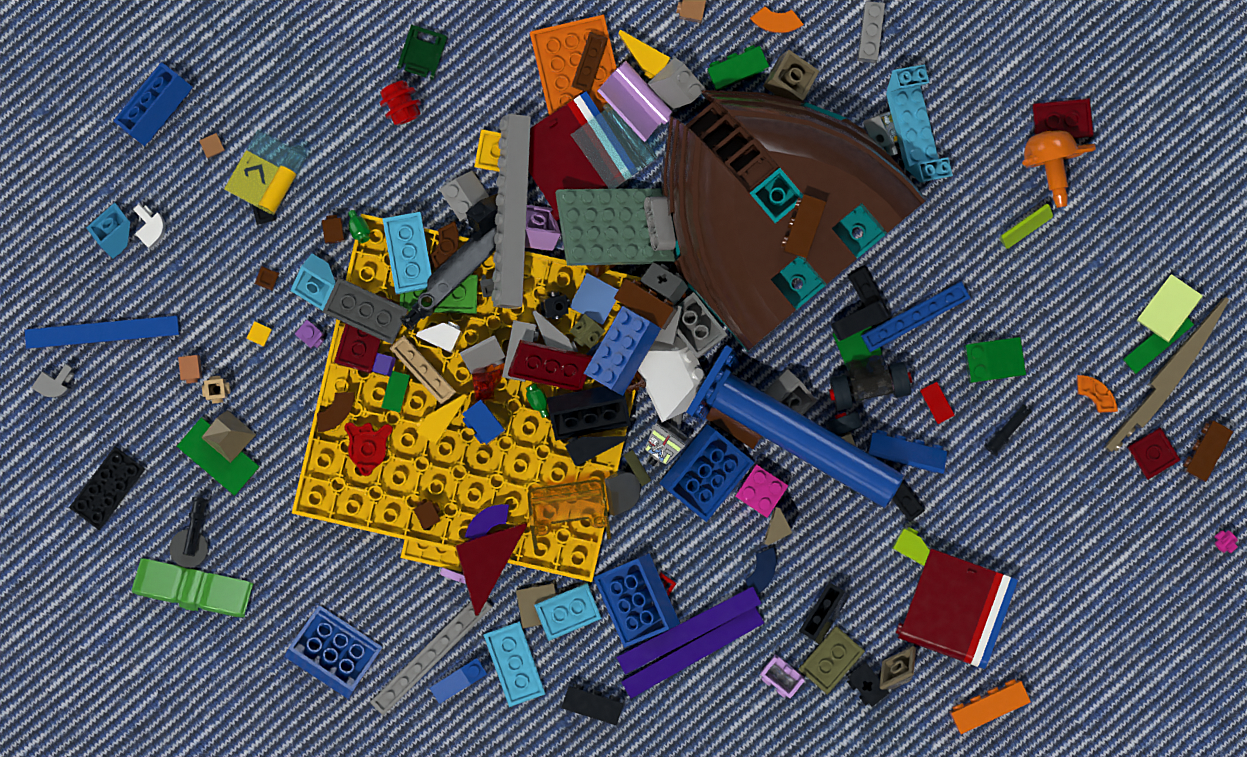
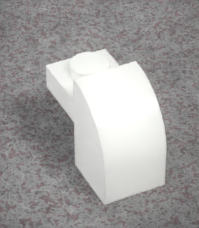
(154, 228)

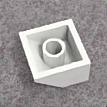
(442, 335)

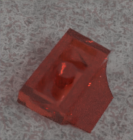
(485, 384)

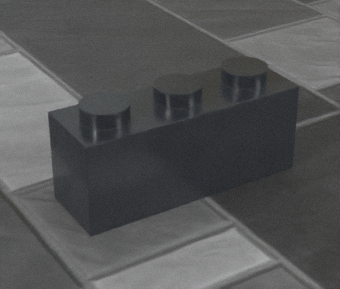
(824, 613)
(592, 704)

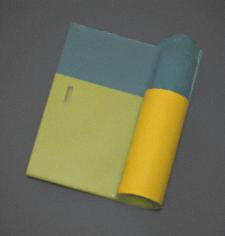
(266, 172)

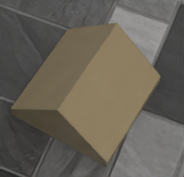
(777, 528)

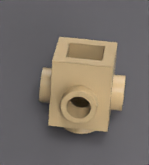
(209, 386)

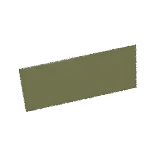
(637, 468)

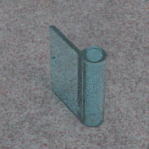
(613, 147)

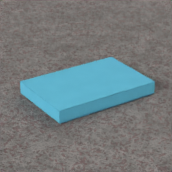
(567, 611)

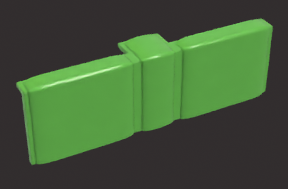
(192, 588)

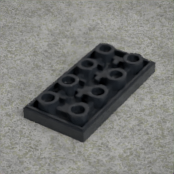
(107, 488)

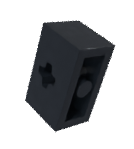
(865, 673)

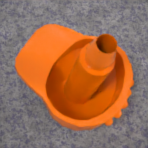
(1050, 150)

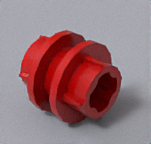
(399, 100)

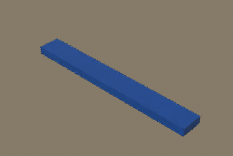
(102, 332)

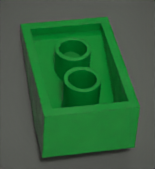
(994, 360)

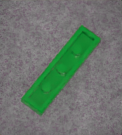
(1152, 348)

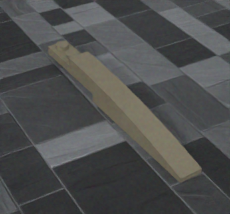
(1168, 377)

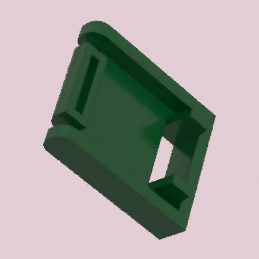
(420, 55)

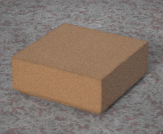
(212, 145)

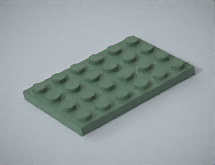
(607, 227)

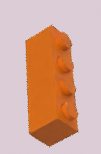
(990, 706)

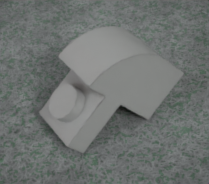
(54, 387)

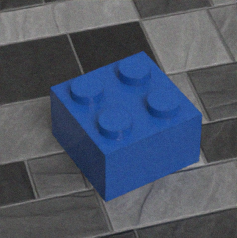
(483, 423)

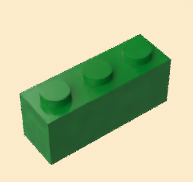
(737, 67)

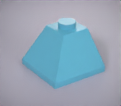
(314, 282)

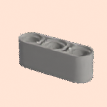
(659, 223)

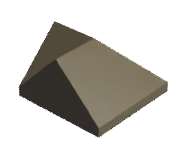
(228, 435)
(898, 669)

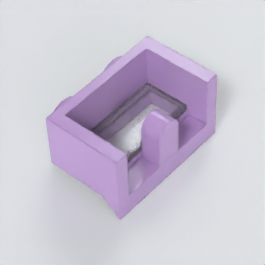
(782, 676)

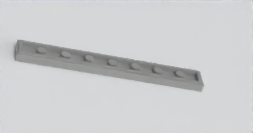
(427, 658)

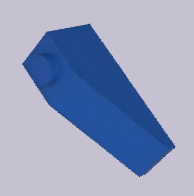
(458, 680)

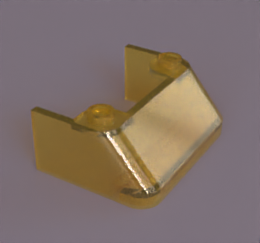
(566, 504)

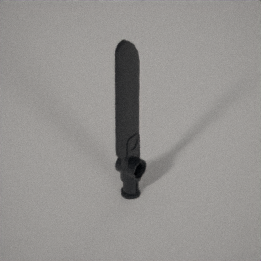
(452, 275)

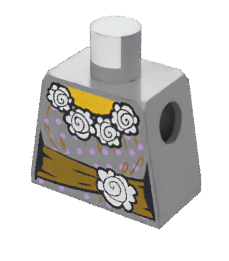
(883, 131)

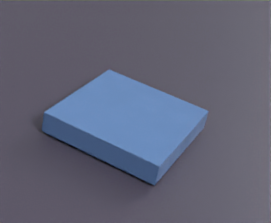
(594, 299)

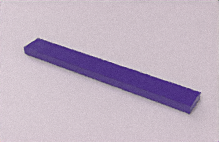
(688, 630)
(692, 652)

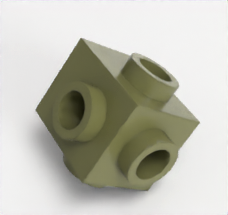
(587, 331)

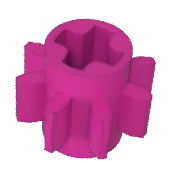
(1226, 541)

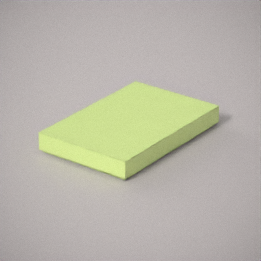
(1169, 308)

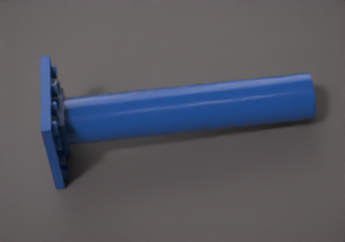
(793, 432)

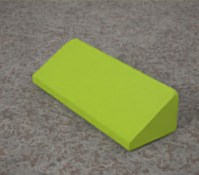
(1026, 226)

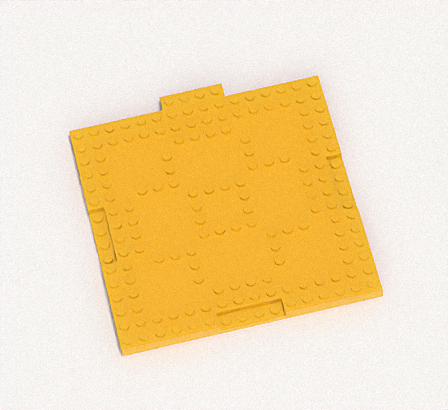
(458, 470)

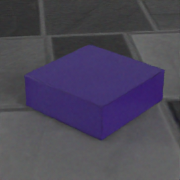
(383, 364)

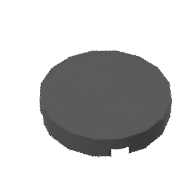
(177, 548)

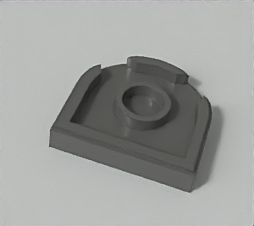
(622, 492)

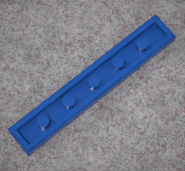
(915, 316)

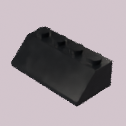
(587, 412)

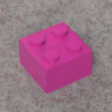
(761, 491)

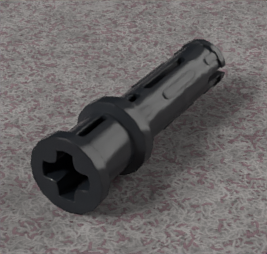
(1002, 437)
(189, 549)

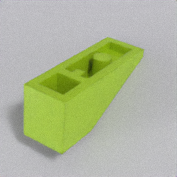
(911, 545)

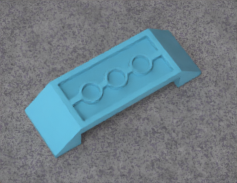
(913, 125)

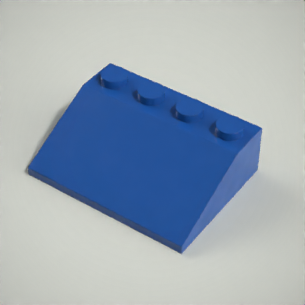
(706, 472)
(636, 600)
(333, 651)

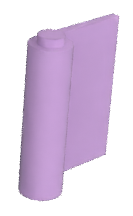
(634, 101)

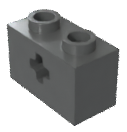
(664, 283)

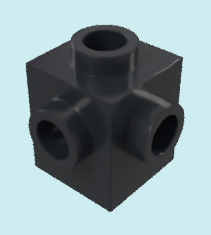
(554, 304)

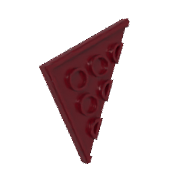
(484, 560)

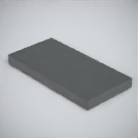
(365, 310)

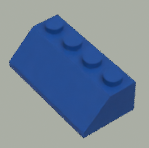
(153, 104)
(907, 453)

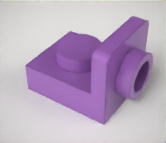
(310, 335)

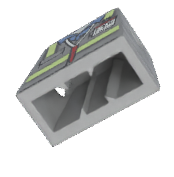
(665, 443)

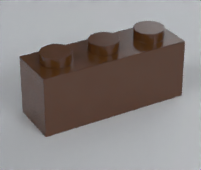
(803, 226)
(646, 303)
(1207, 450)

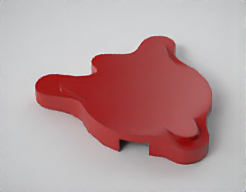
(366, 446)

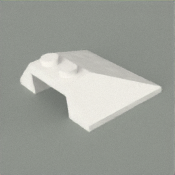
(671, 377)

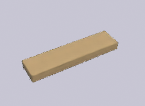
(422, 370)

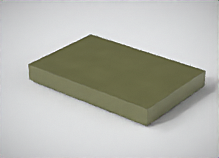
(831, 660)

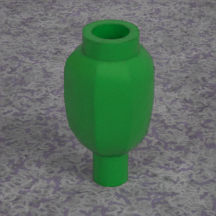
(358, 227)
(537, 399)

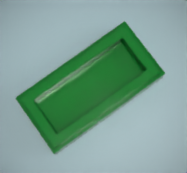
(395, 391)

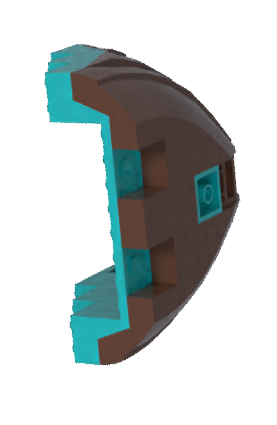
(734, 190)

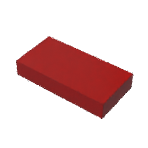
(937, 402)

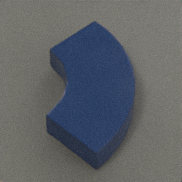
(764, 570)

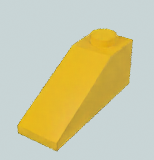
(647, 58)
(437, 422)

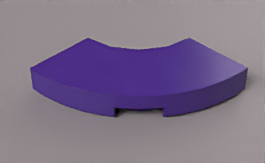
(486, 520)

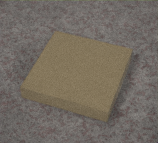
(528, 598)

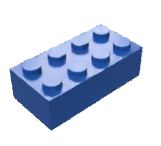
(622, 350)

